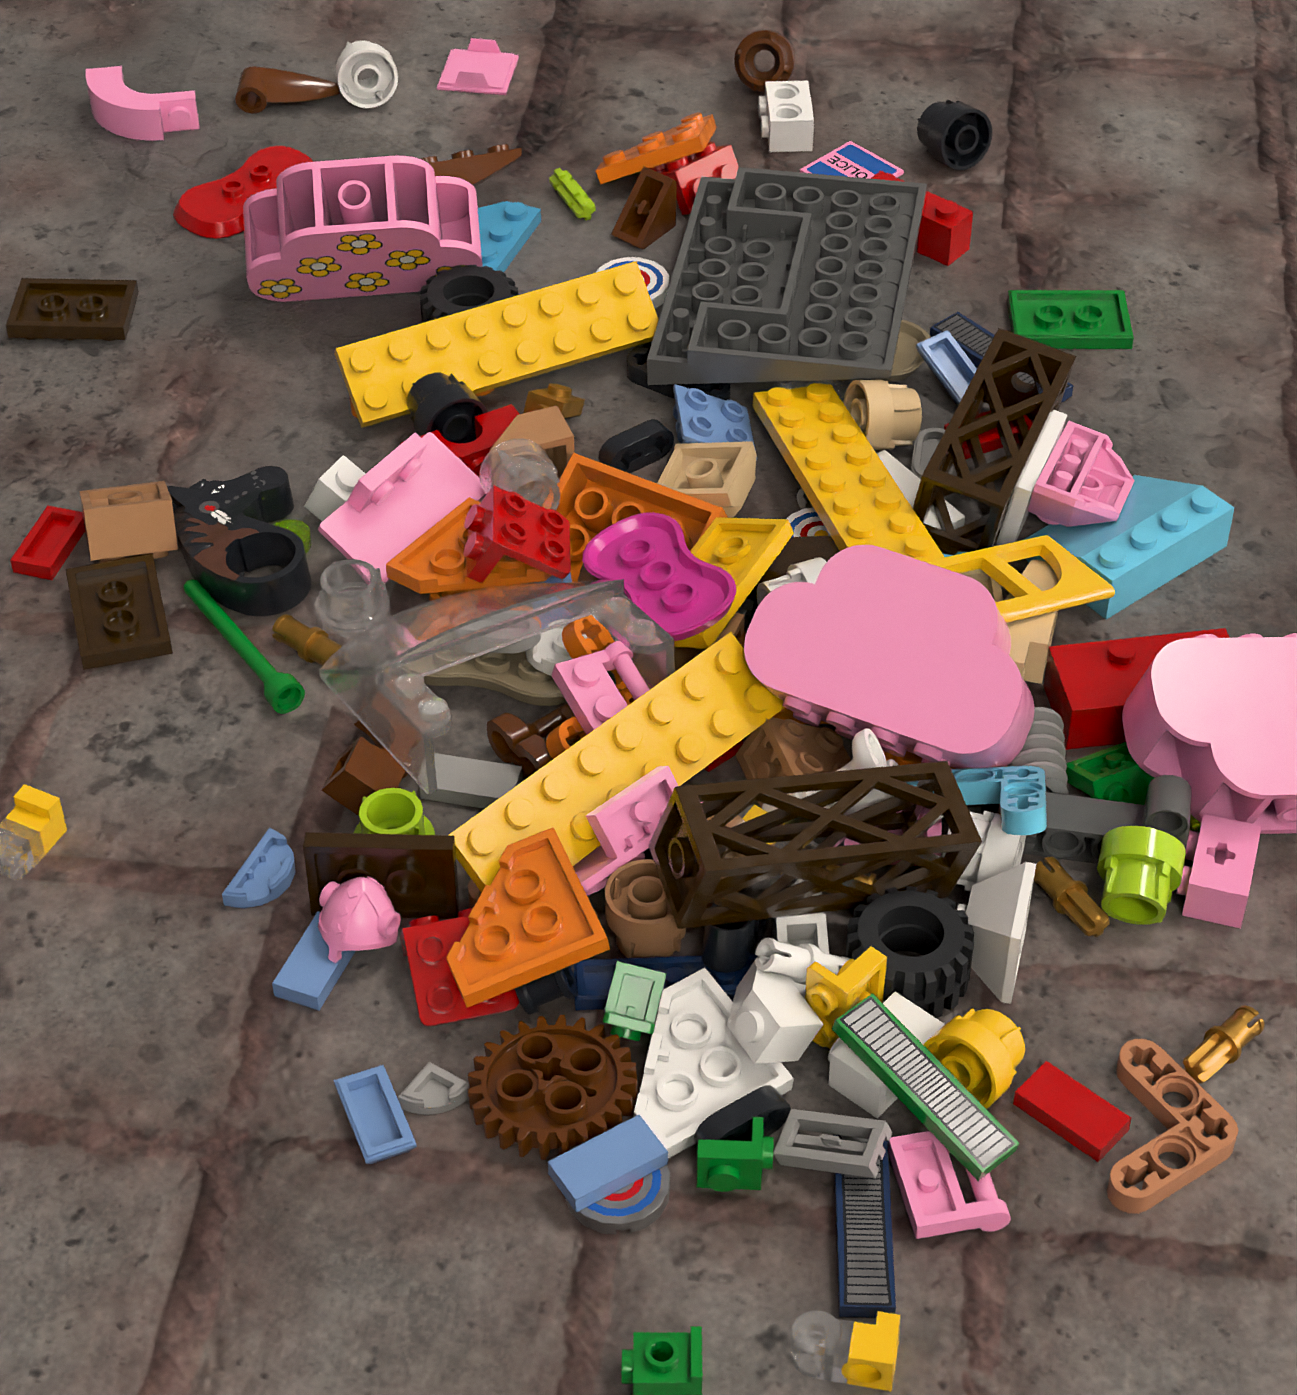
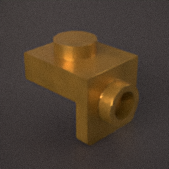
(554, 396)

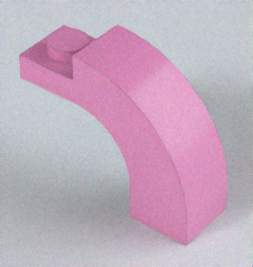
(137, 113)

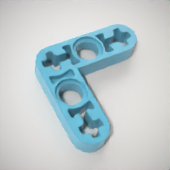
(1016, 789)

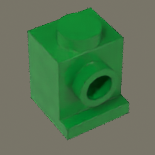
(664, 1363)

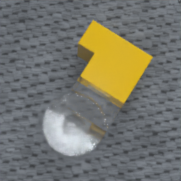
(29, 831)
(846, 1349)

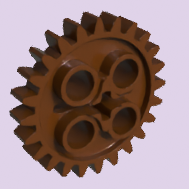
(552, 1086)

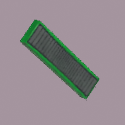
(925, 1086)

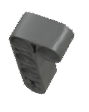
(1079, 823)

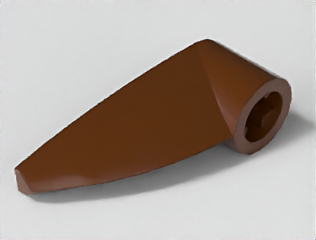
(269, 85)

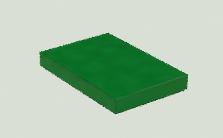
(1072, 318)

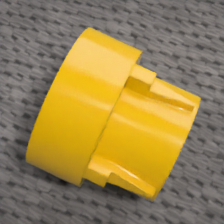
(980, 1052)

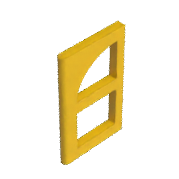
(1075, 584)

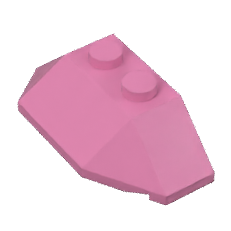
(1081, 480)

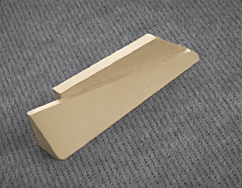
(1034, 634)

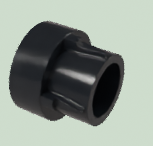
(955, 133)
(445, 406)

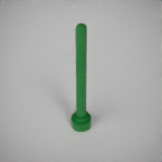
(280, 688)

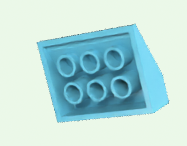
(1156, 538)

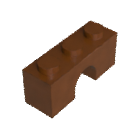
(362, 771)

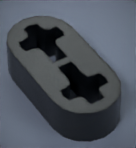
(637, 446)
(736, 1119)

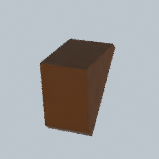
(648, 210)

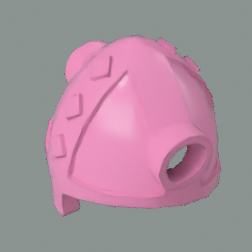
(357, 917)

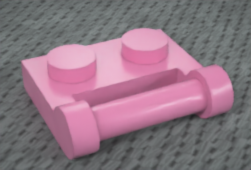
(590, 688)
(933, 1191)

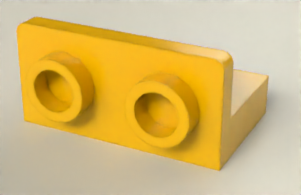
(836, 994)

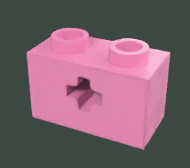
(1221, 870)

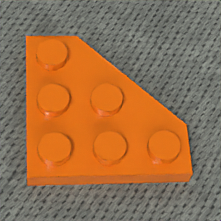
(659, 148)
(438, 562)
(526, 922)

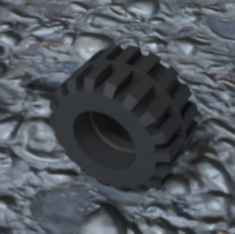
(463, 290)
(919, 925)

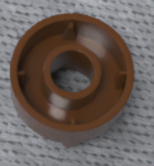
(751, 46)

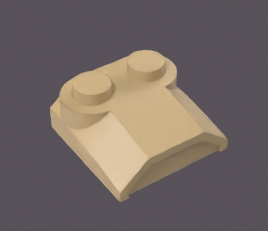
(713, 472)

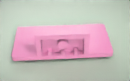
(400, 501)
(625, 827)

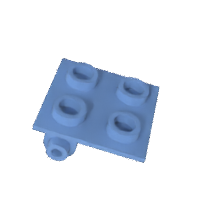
(709, 418)

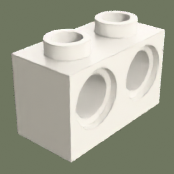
(787, 116)

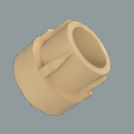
(884, 412)

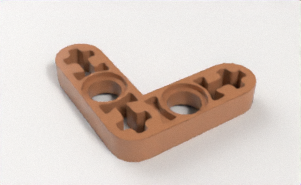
(1183, 1132)

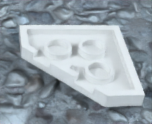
(696, 1063)

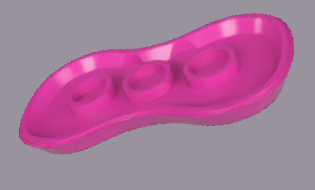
(661, 573)

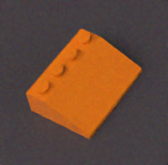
(601, 495)

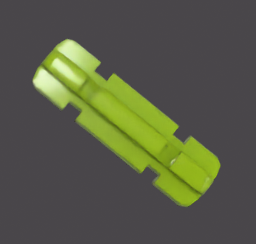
(572, 194)

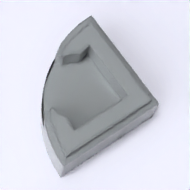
(433, 1091)

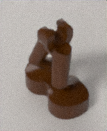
(524, 742)

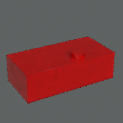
(1094, 679)

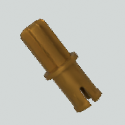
(1071, 897)
(1223, 1044)

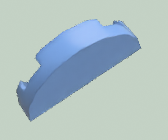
(263, 874)

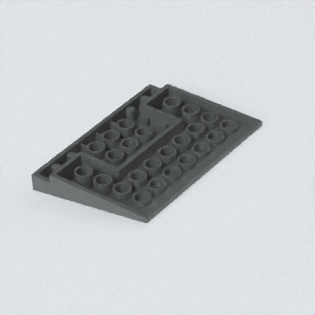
(788, 280)

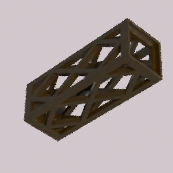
(1008, 401)
(691, 847)

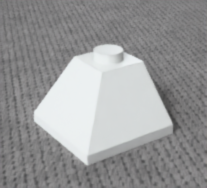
(999, 921)

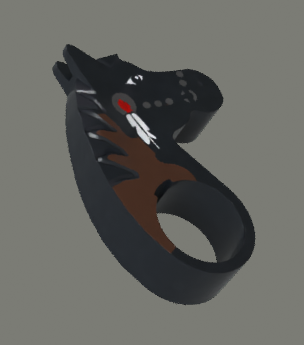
(228, 533)

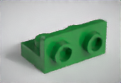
(1110, 776)

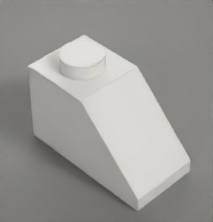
(771, 1017)

